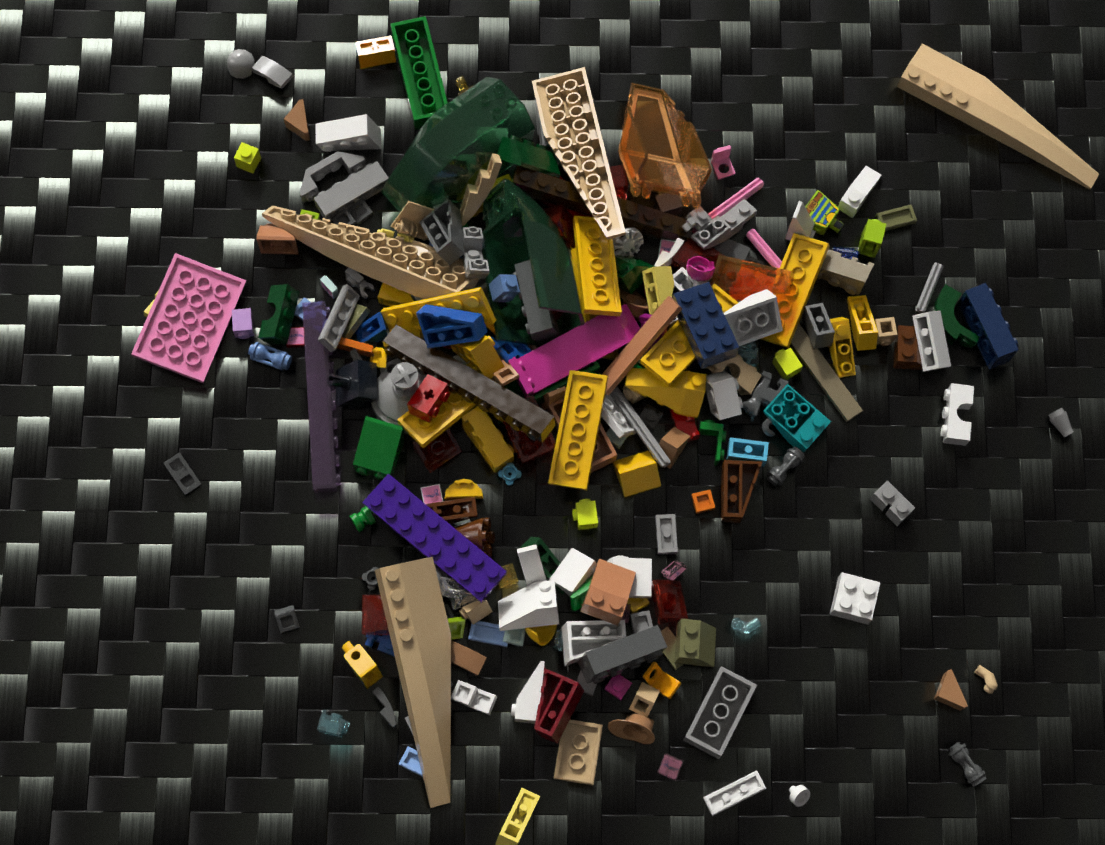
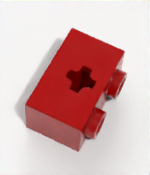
(428, 398)

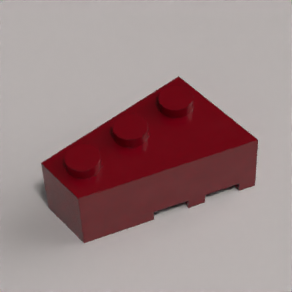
(556, 705)

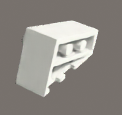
(348, 134)
(588, 635)

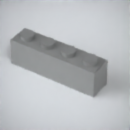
(348, 192)

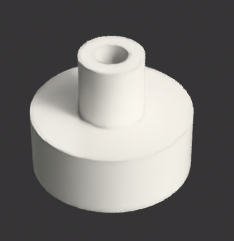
(799, 795)

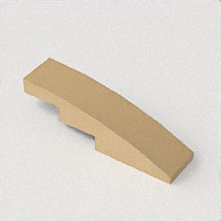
(477, 193)

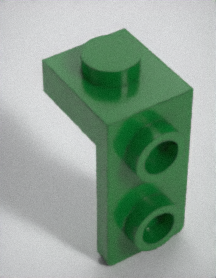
(711, 428)

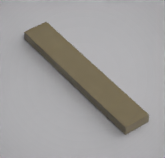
(825, 375)

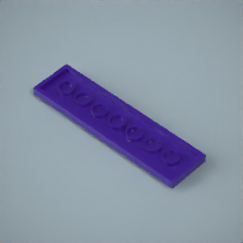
(434, 538)

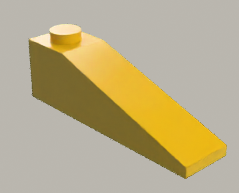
(682, 396)

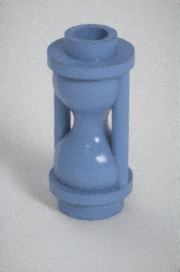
(279, 359)

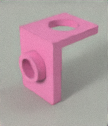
(719, 157)

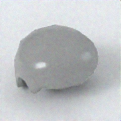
(240, 63)

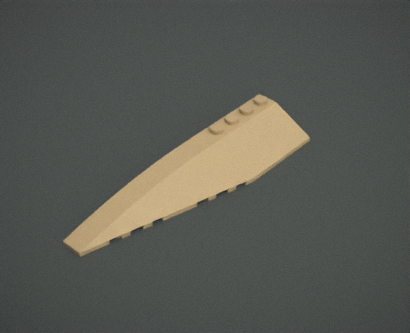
(988, 109)
(577, 141)
(393, 261)
(423, 660)

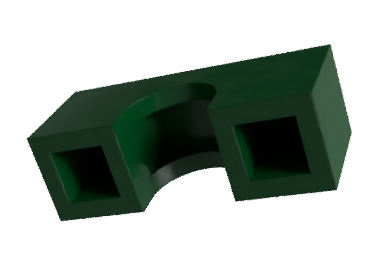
(278, 327)

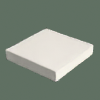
(643, 578)

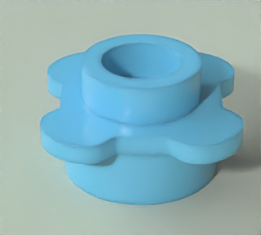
(512, 469)

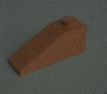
(455, 510)

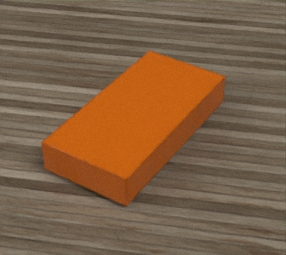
(362, 348)

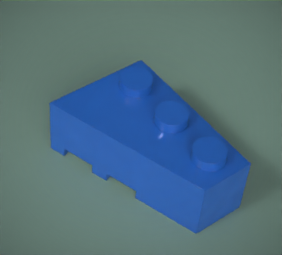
(449, 326)

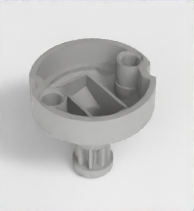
(395, 390)

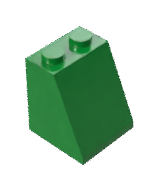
(378, 448)

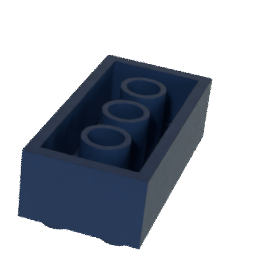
(986, 320)
(705, 325)

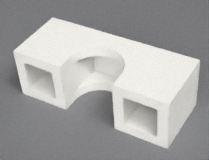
(954, 429)

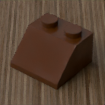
(906, 349)

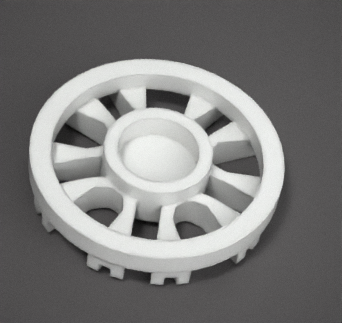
(628, 242)

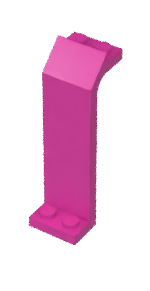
(574, 350)

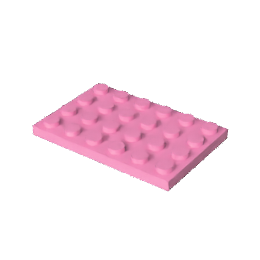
(188, 318)

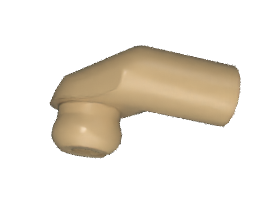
(989, 678)

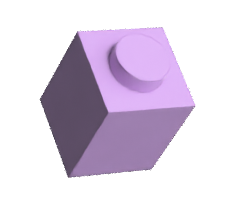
(243, 323)

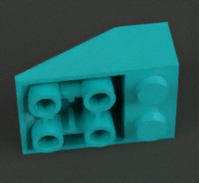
(796, 418)

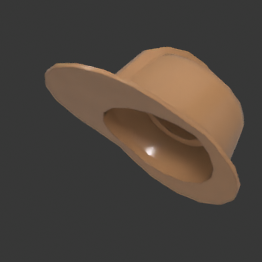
(635, 302)
(634, 727)

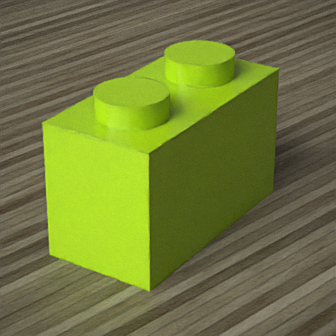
(871, 238)

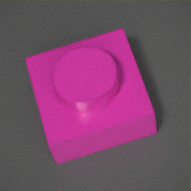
(618, 686)

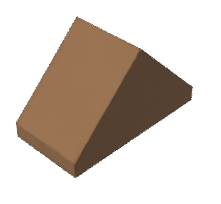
(297, 121)
(673, 444)
(950, 692)

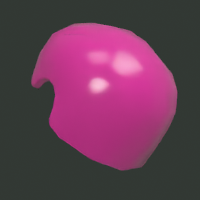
(700, 268)

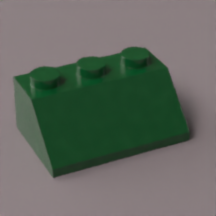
(528, 156)

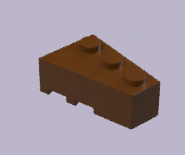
(736, 488)

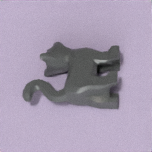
(763, 396)

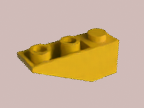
(841, 348)

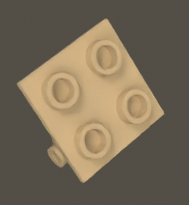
(409, 218)

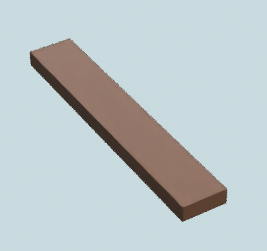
(641, 342)

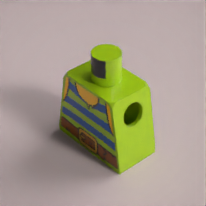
(823, 213)

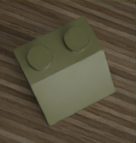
(695, 643)

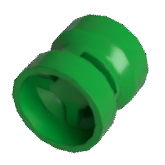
(362, 519)

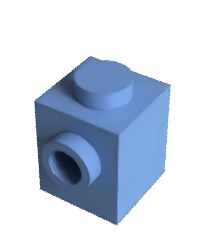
(504, 288)

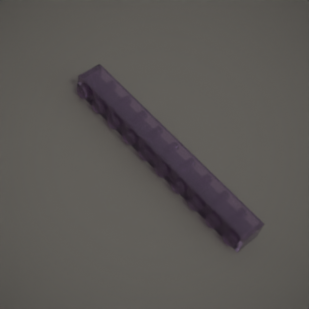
(320, 400)

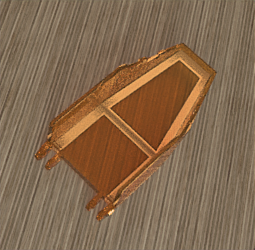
(661, 147)

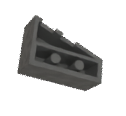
(444, 231)

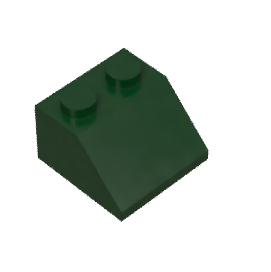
(630, 272)

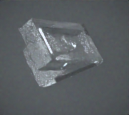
(457, 595)

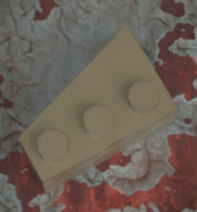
(844, 272)

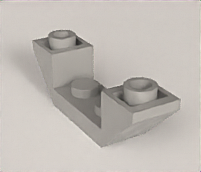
(351, 162)
(473, 260)

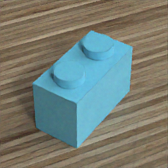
(747, 450)

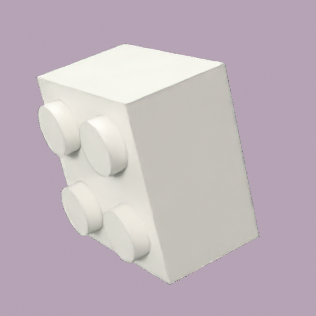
(723, 396)
(855, 598)

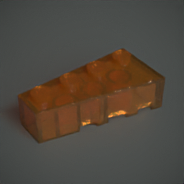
(747, 277)

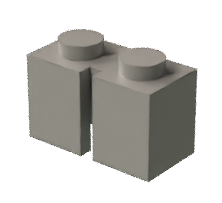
(900, 506)

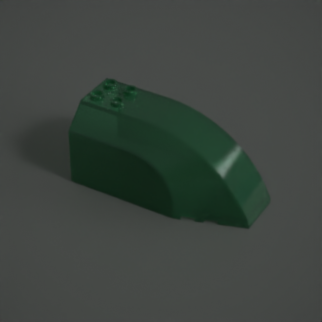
(457, 145)
(523, 232)

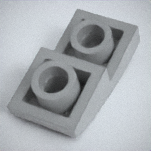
(275, 73)

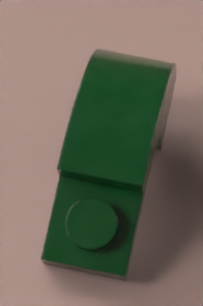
(953, 330)

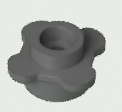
(368, 578)

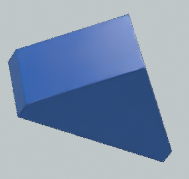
(372, 330)

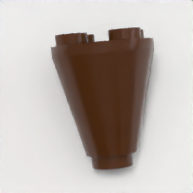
(479, 534)

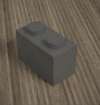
(818, 325)

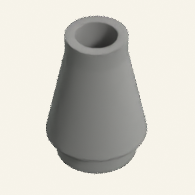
(1061, 421)

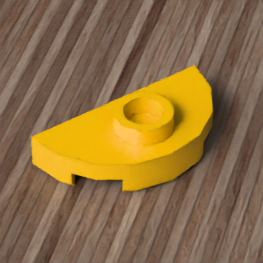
(379, 357)
(463, 489)

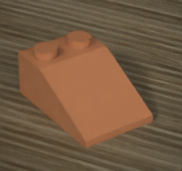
(608, 592)

